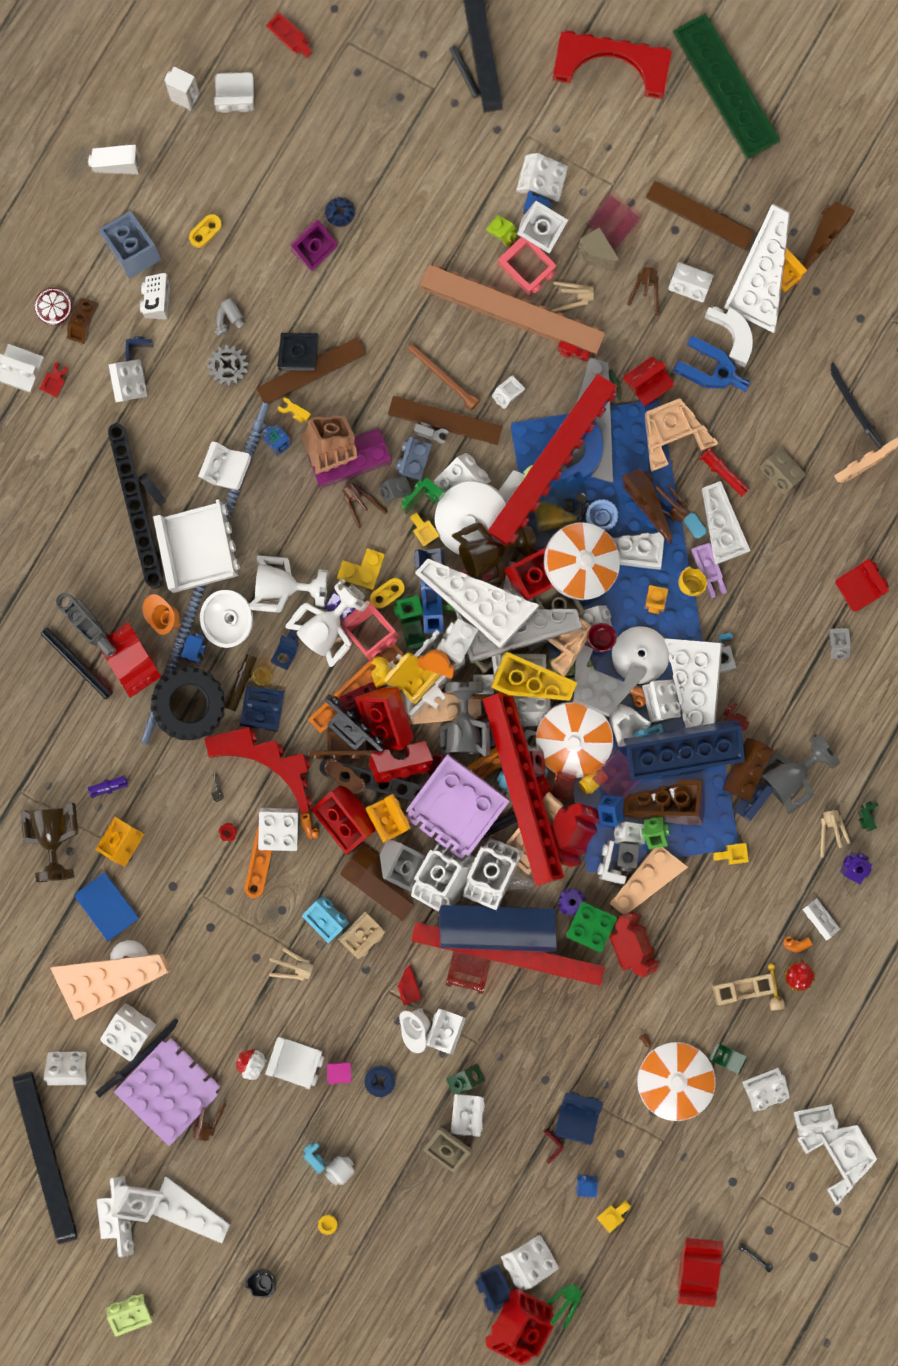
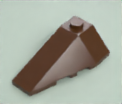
(830, 225)
(676, 803)
(366, 874)

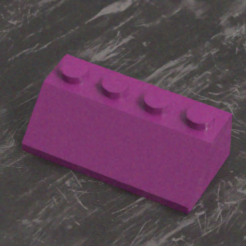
(370, 456)

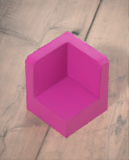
(339, 1073)

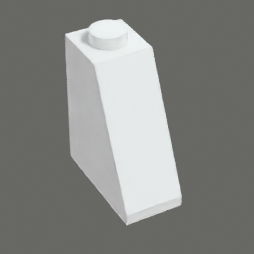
(115, 160)

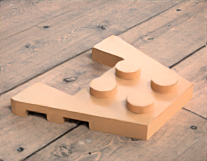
(669, 424)
(868, 460)
(571, 646)

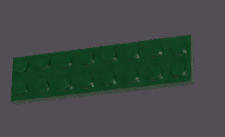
(726, 86)

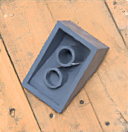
(130, 244)

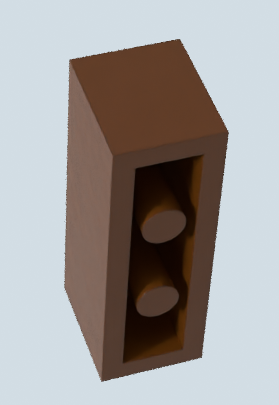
(746, 775)

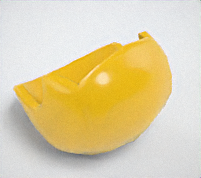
(692, 582)
(381, 670)

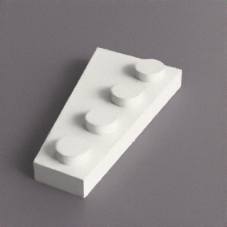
(723, 526)

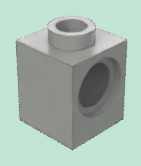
(730, 664)

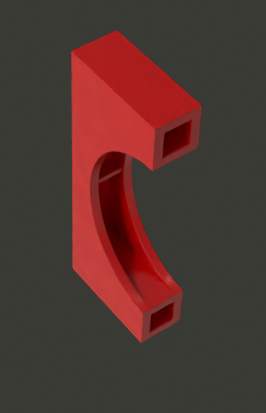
(648, 61)

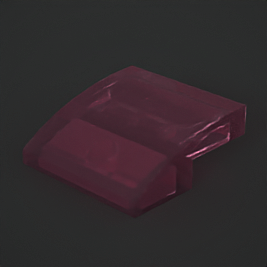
(613, 220)
(615, 777)

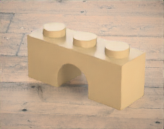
(743, 989)

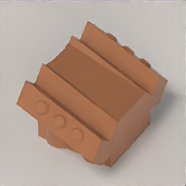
(329, 442)

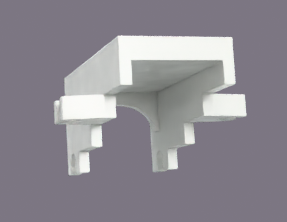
(435, 690)

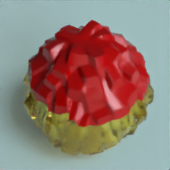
(799, 976)

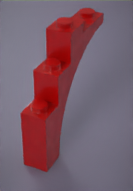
(241, 744)

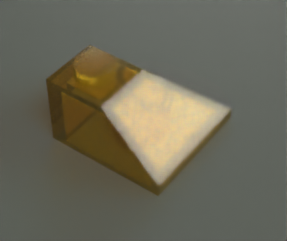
(552, 517)

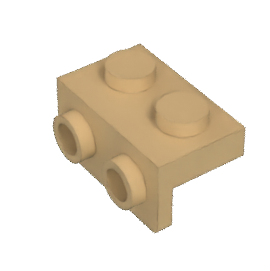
(362, 936)

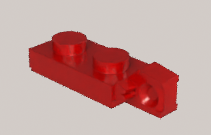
(289, 35)

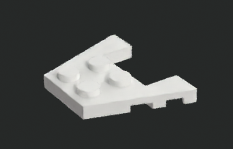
(849, 1153)

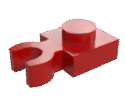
(568, 350)
(53, 383)

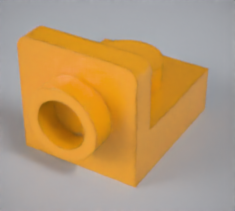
(656, 599)

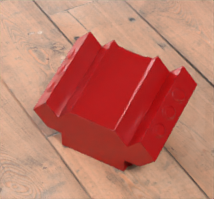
(131, 661)
(573, 831)
(633, 946)
(699, 1272)
(521, 1328)

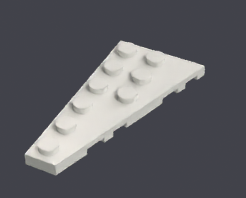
(760, 280)
(483, 605)
(696, 678)

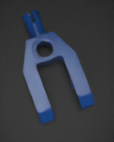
(711, 381)

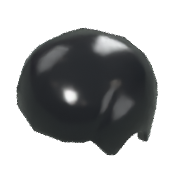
(261, 1283)

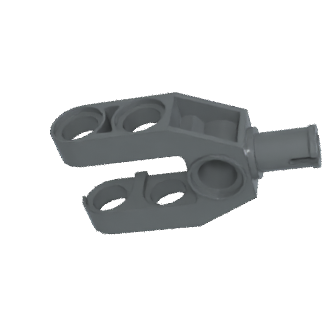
(86, 623)

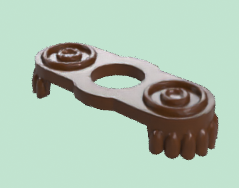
(334, 769)

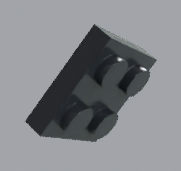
(298, 351)

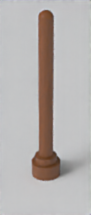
(470, 400)

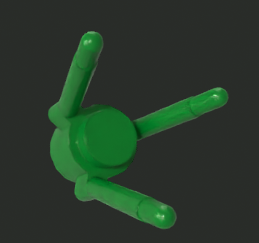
(572, 1294)

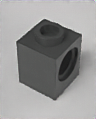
(633, 850)

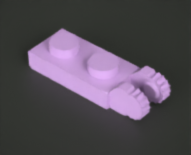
(705, 562)

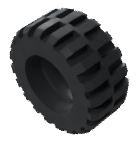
(188, 677)

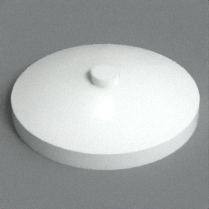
(465, 505)

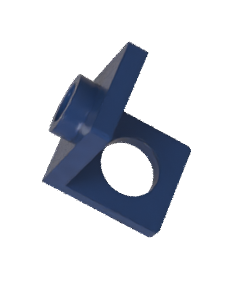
(138, 341)

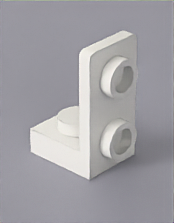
(613, 875)

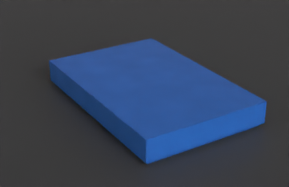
(106, 906)

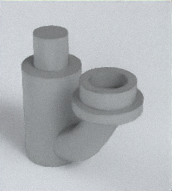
(231, 310)

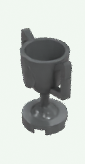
(463, 733)
(791, 776)

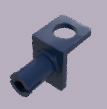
(288, 646)

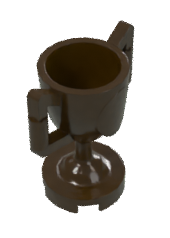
(484, 554)
(50, 832)

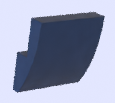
(262, 708)

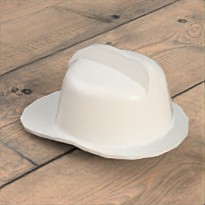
(414, 1029)

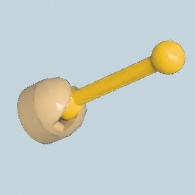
(776, 1002)

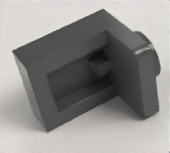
(395, 489)

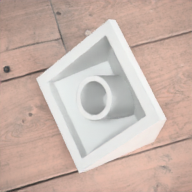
(541, 226)
(135, 1203)

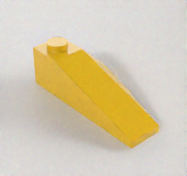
(526, 679)

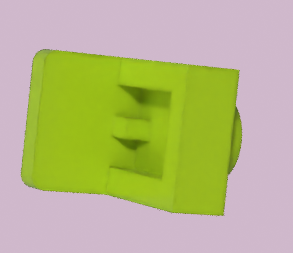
(503, 230)

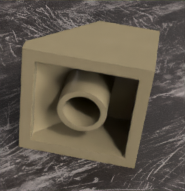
(597, 250)

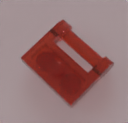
(470, 966)

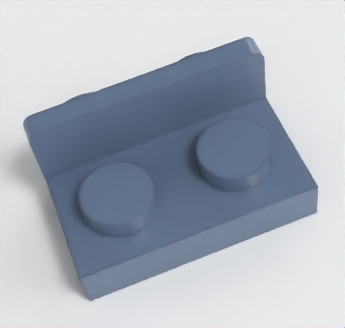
(414, 458)

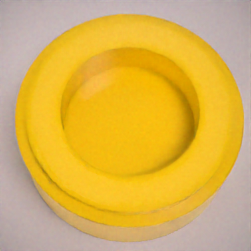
(327, 1224)

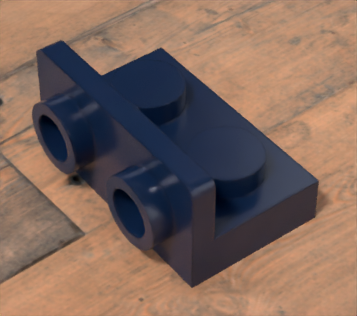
(748, 809)

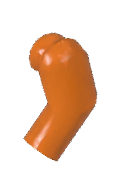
(638, 697)
(307, 826)
(796, 946)

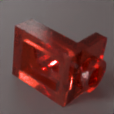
(730, 716)
(564, 785)

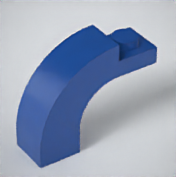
(590, 461)
(431, 609)

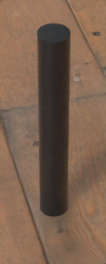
(464, 71)

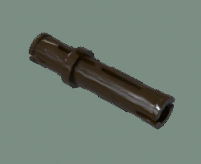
(240, 683)

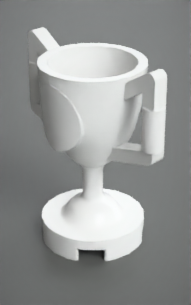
(277, 585)
(323, 629)

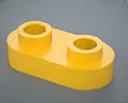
(205, 231)
(386, 593)

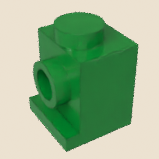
(412, 602)

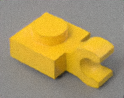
(299, 414)
(425, 531)
(735, 854)
(611, 1217)

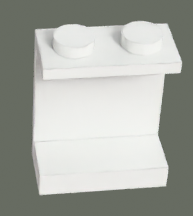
(295, 1062)

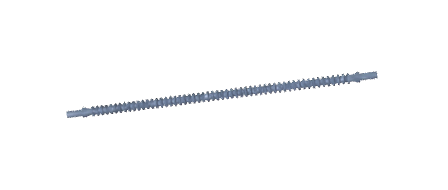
(258, 425)

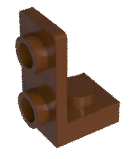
(80, 320)

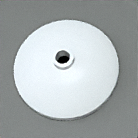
(217, 622)
(645, 639)

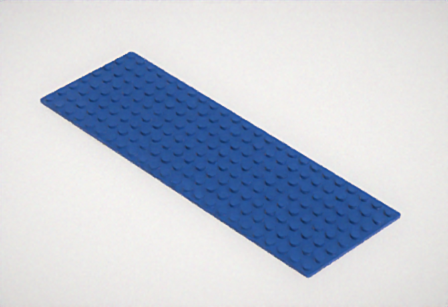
(626, 605)

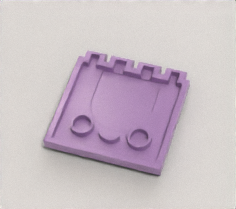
(456, 807)
(168, 1091)

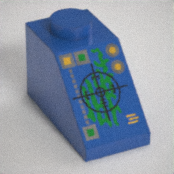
(276, 439)

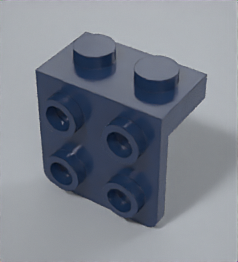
(578, 1118)
(494, 1287)

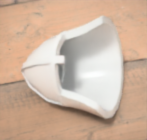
(626, 721)

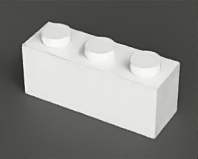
(182, 88)

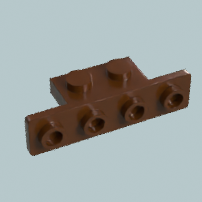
(338, 747)

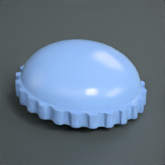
(602, 514)

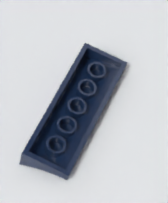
(684, 750)
(497, 929)

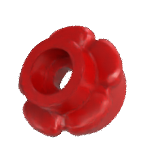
(228, 827)

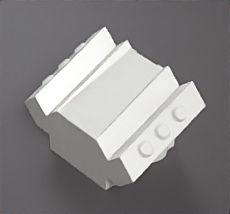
(492, 873)
(442, 877)

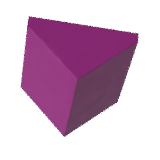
(313, 245)

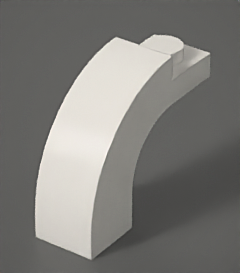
(739, 330)

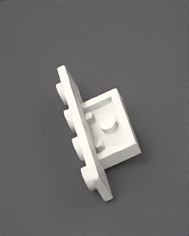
(115, 1227)

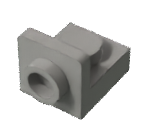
(839, 643)

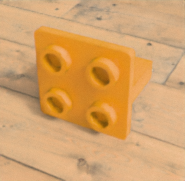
(388, 818)

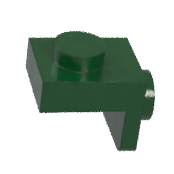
(413, 633)
(866, 820)

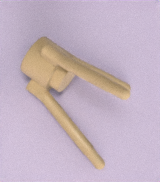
(583, 292)
(832, 820)
(302, 969)

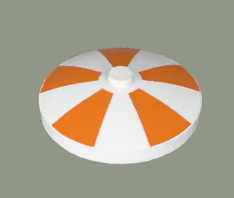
(581, 561)
(574, 739)
(676, 1081)

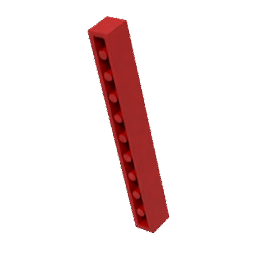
(552, 460)
(523, 788)
(530, 960)

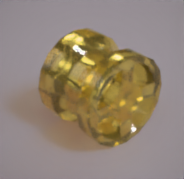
(262, 680)

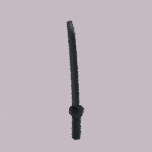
(869, 430)
(138, 1059)

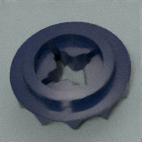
(338, 220)
(370, 1080)

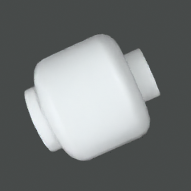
(339, 1170)

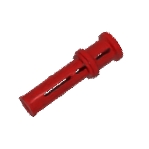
(717, 465)

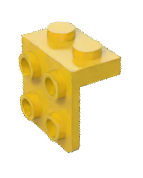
(410, 678)

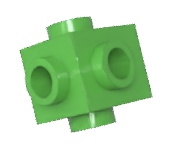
(655, 832)

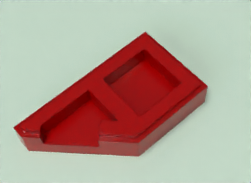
(408, 987)

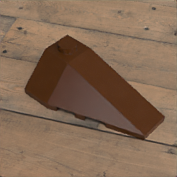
(641, 490)

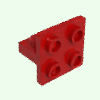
(649, 380)

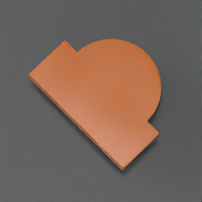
(436, 662)

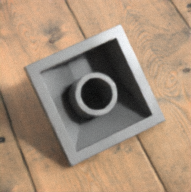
(400, 864)

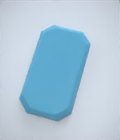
(695, 525)

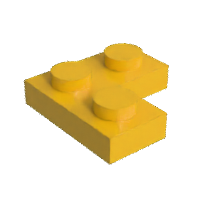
(364, 575)

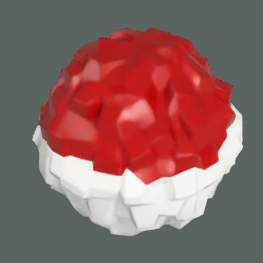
(250, 1063)

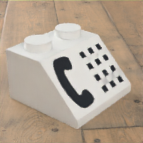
(156, 296)

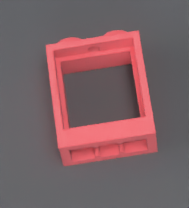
(513, 251)
(356, 618)

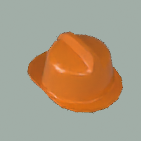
(160, 614)

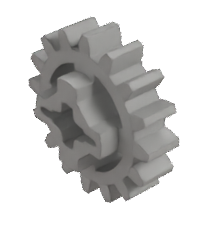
(233, 359)

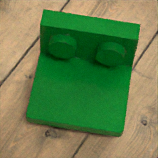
(423, 486)
(591, 926)

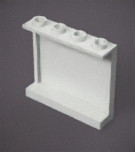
(196, 547)

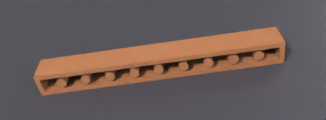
(510, 309)

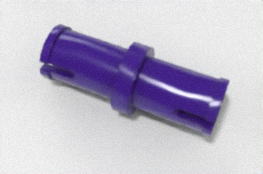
(108, 786)

